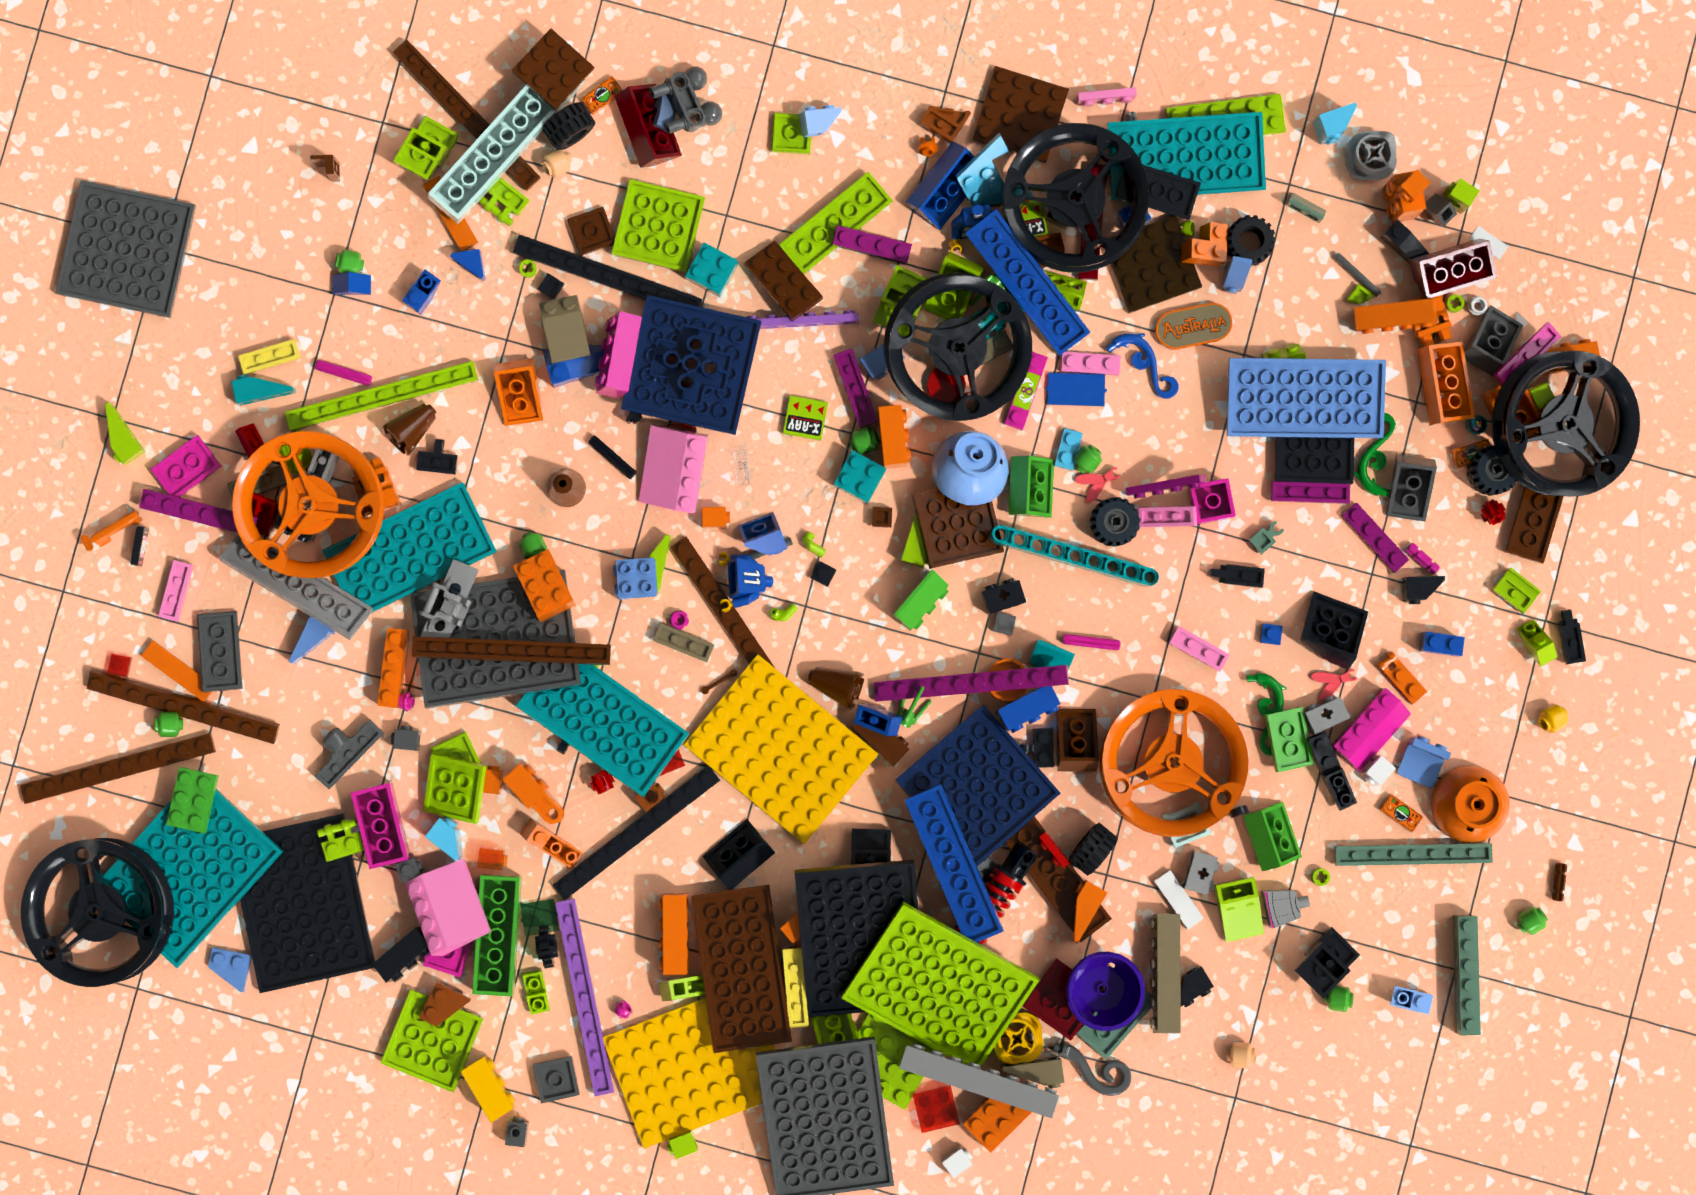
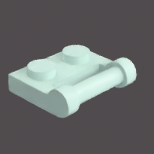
(1179, 841)

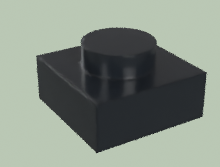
(551, 286)
(823, 574)

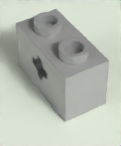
(1337, 714)
(1192, 879)

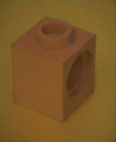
(647, 805)

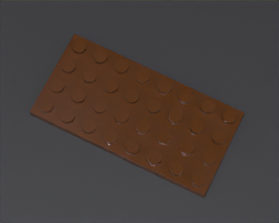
(741, 968)

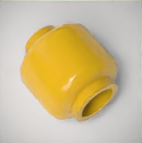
(1553, 718)

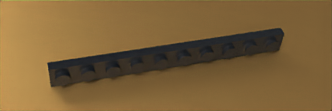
(598, 272)
(636, 832)

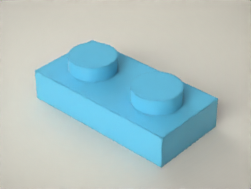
(1067, 449)

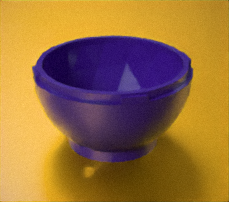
(1122, 996)

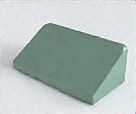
(1306, 207)

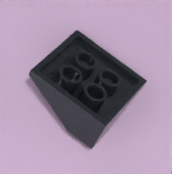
(1334, 629)

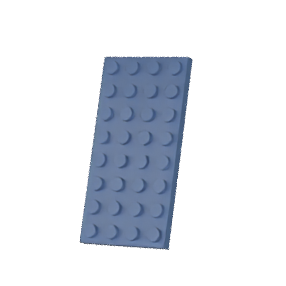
(1306, 397)

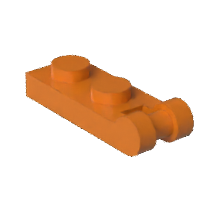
(1402, 678)

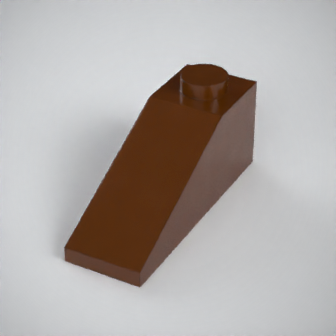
(888, 746)

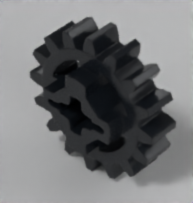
(546, 946)

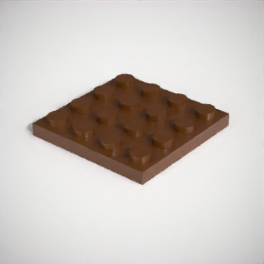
(1019, 109)
(954, 530)

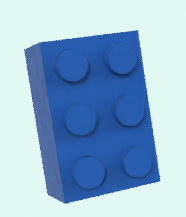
(1028, 708)

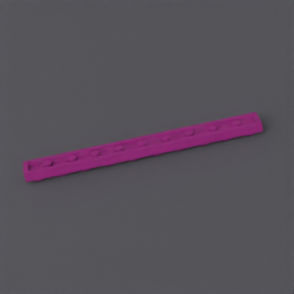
(972, 683)

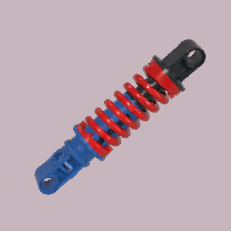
(1008, 877)

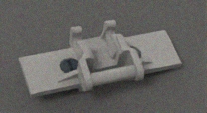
(455, 605)

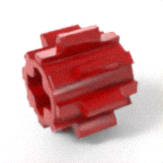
(1493, 512)
(601, 782)

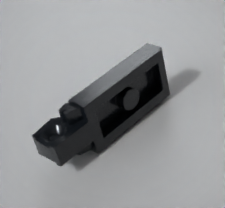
(1239, 575)
(1571, 638)

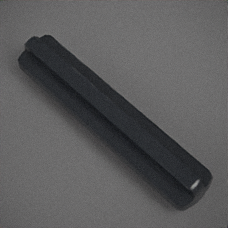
(612, 457)

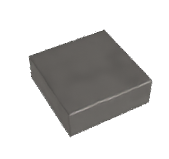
(1004, 623)

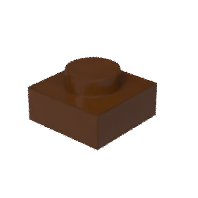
(882, 517)

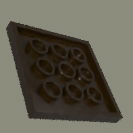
(1153, 267)

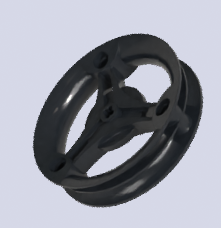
(1079, 183)
(972, 350)
(1578, 418)
(83, 909)

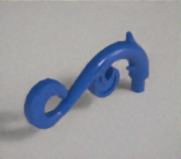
(1138, 363)

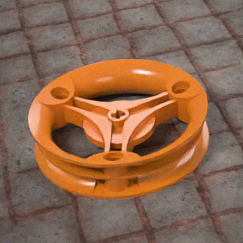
(293, 506)
(1188, 760)

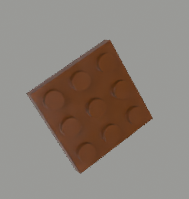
(553, 69)

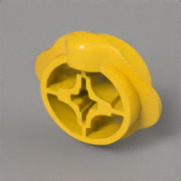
(1005, 1054)

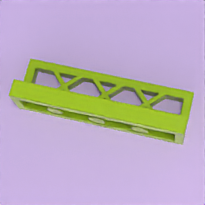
(1071, 294)

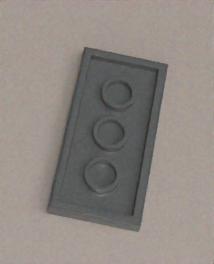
(220, 651)

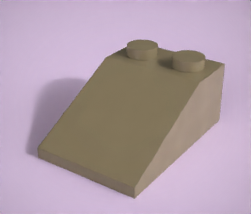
(564, 329)
(1041, 1071)

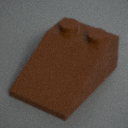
(1077, 740)

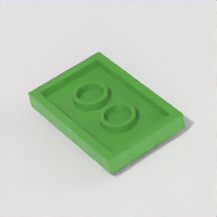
(1288, 739)
(192, 800)

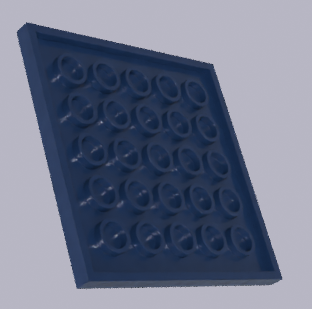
(986, 780)

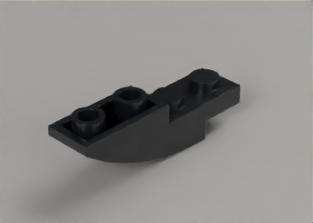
(1331, 771)

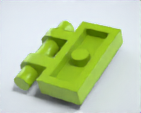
(509, 197)
(341, 846)

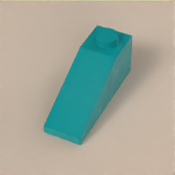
(253, 390)

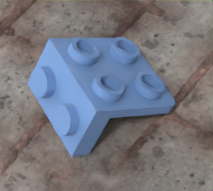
(635, 578)
(1422, 761)

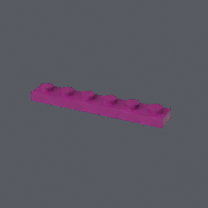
(189, 510)

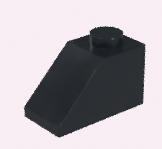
(1420, 588)

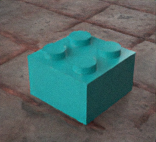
(712, 270)
(859, 477)

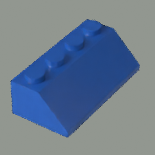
(940, 191)

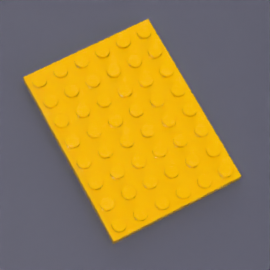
(781, 749)
(676, 1078)

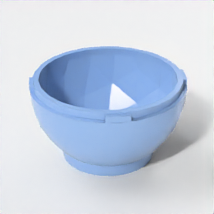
(967, 478)

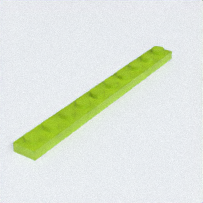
(381, 396)

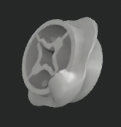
(1385, 142)

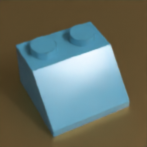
(1333, 123)
(447, 837)

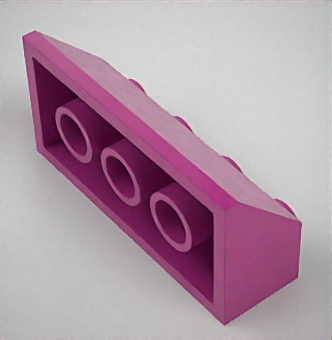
(1371, 729)

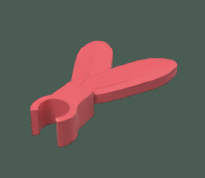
(1099, 482)
(1333, 680)

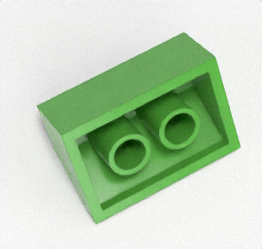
(1031, 486)
(922, 600)
(1272, 836)

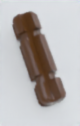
(1559, 882)

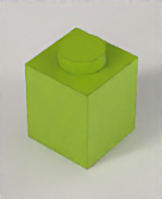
(682, 1145)

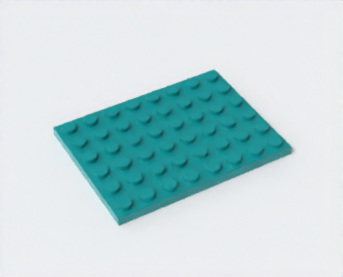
(203, 869)

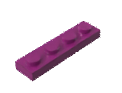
(871, 244)
(855, 388)
(1174, 485)
(1310, 492)
(1375, 537)

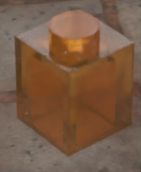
(492, 859)

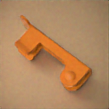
(103, 536)

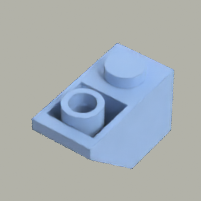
(818, 121)
(1411, 999)

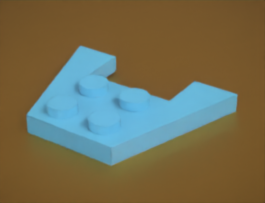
(981, 178)

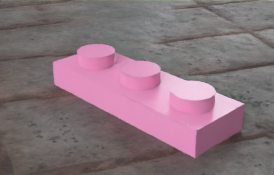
(1106, 97)
(1090, 363)
(1167, 516)
(176, 591)
(1199, 648)

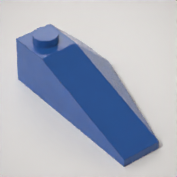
(574, 369)

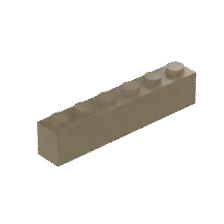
(1166, 974)

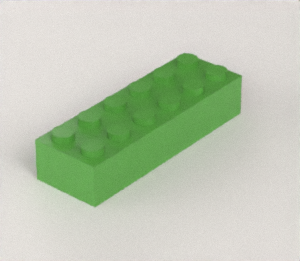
(497, 950)

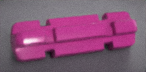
(1422, 558)

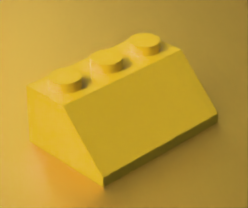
(488, 1088)

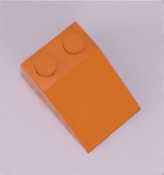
(518, 391)

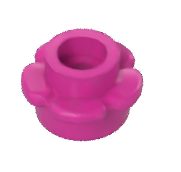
(684, 620)
(406, 701)
(623, 1009)

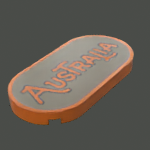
(1193, 326)

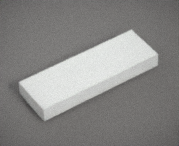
(1178, 899)

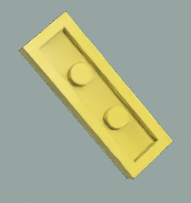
(269, 357)

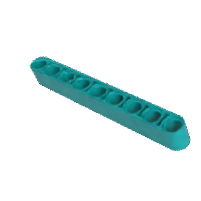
(1064, 556)

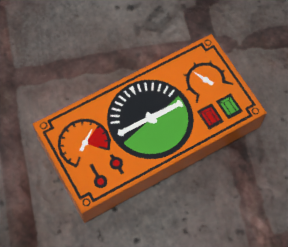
(601, 95)
(1463, 455)
(1401, 813)

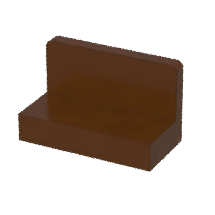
(331, 163)

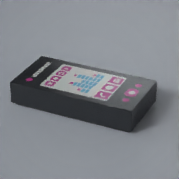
(139, 546)

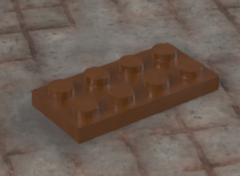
(783, 281)
(1533, 525)

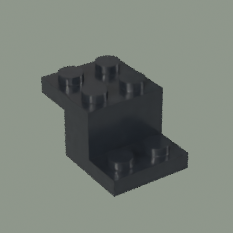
(870, 846)
(1327, 962)

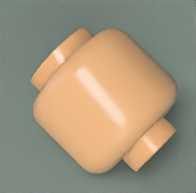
(556, 163)
(1241, 1055)

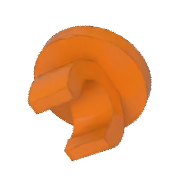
(927, 148)

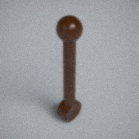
(705, 690)

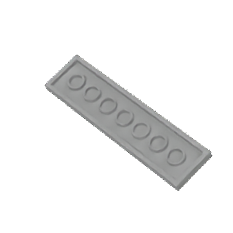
(310, 595)

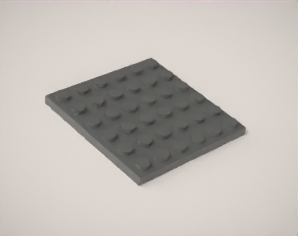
(125, 249)

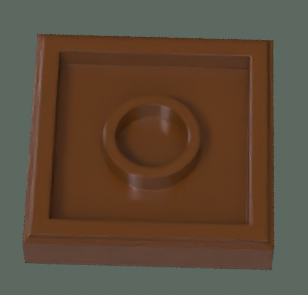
(591, 231)

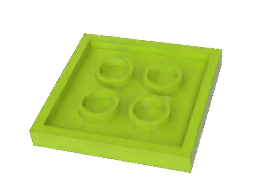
(454, 788)

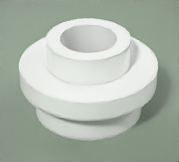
(1483, 306)

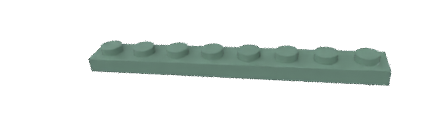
(1413, 854)

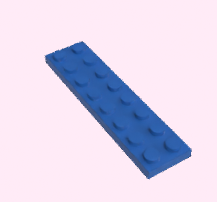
(1027, 282)
(954, 864)

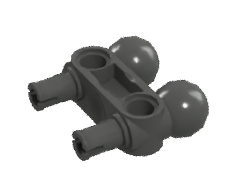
(686, 101)

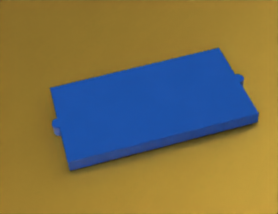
(1076, 389)

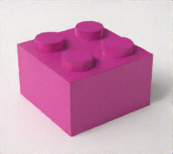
(1212, 501)

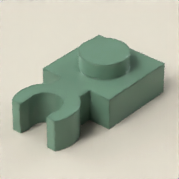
(1264, 539)

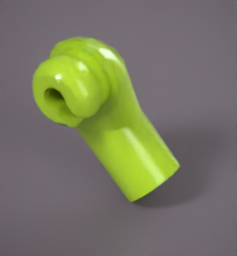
(812, 546)
(783, 614)

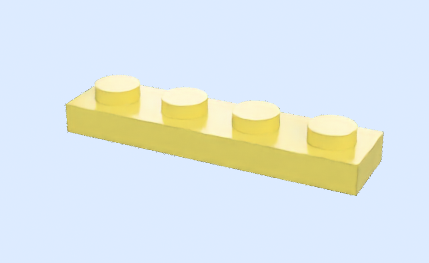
(795, 987)

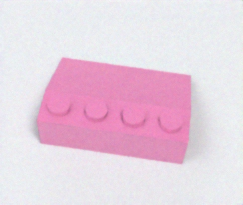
(673, 469)
(448, 908)

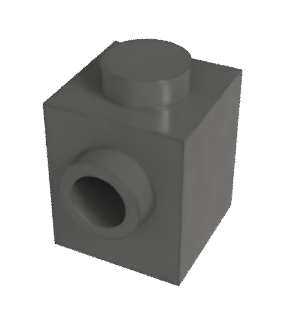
(1439, 210)
(406, 739)
(410, 869)
(517, 1132)

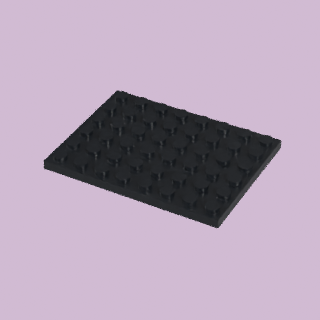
(306, 912)
(842, 919)

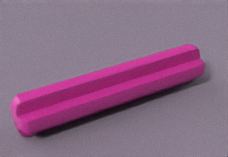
(343, 372)
(1093, 642)

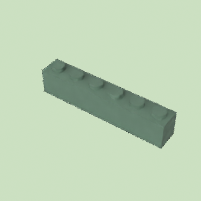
(1466, 975)

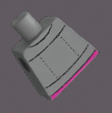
(1283, 906)

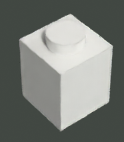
(1378, 771)
(957, 1161)

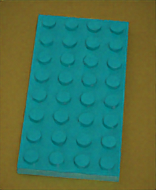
(1213, 149)
(416, 548)
(608, 727)

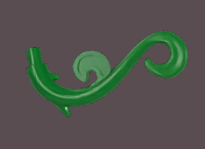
(1372, 452)
(1276, 687)

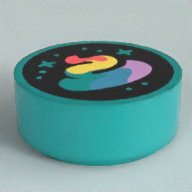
(1477, 425)

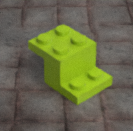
(426, 148)
(899, 284)

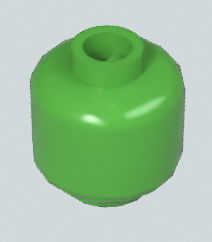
(349, 261)
(864, 440)
(1087, 459)
(532, 544)
(168, 724)
(1532, 920)
(1340, 999)

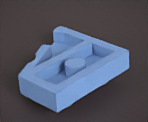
(231, 966)

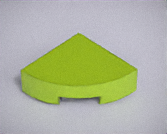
(1359, 295)

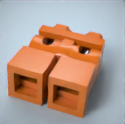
(1440, 327)
(389, 491)

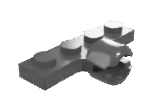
(346, 751)

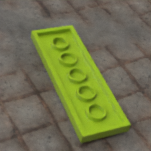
(1269, 105)
(850, 210)

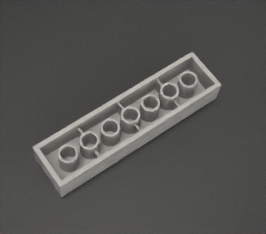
(980, 1082)

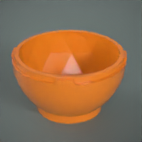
(1455, 799)

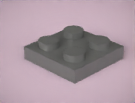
(556, 1079)

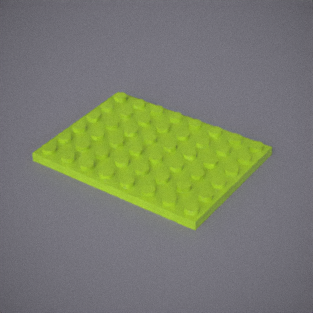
(939, 986)

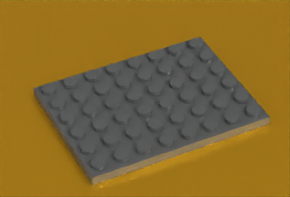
(496, 613)
(825, 1118)

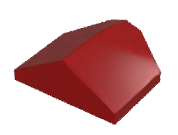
(267, 512)

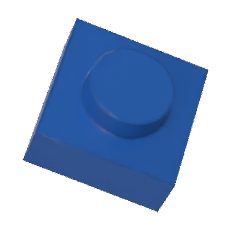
(1271, 634)

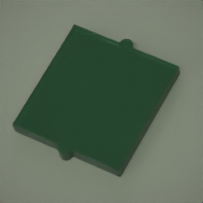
(539, 914)

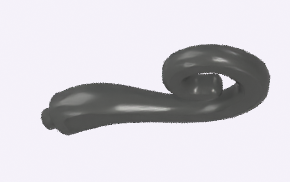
(1074, 1055)

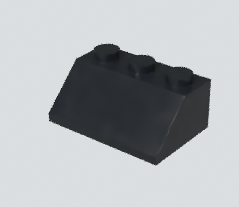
(738, 854)

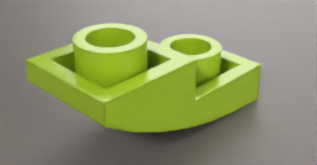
(536, 992)

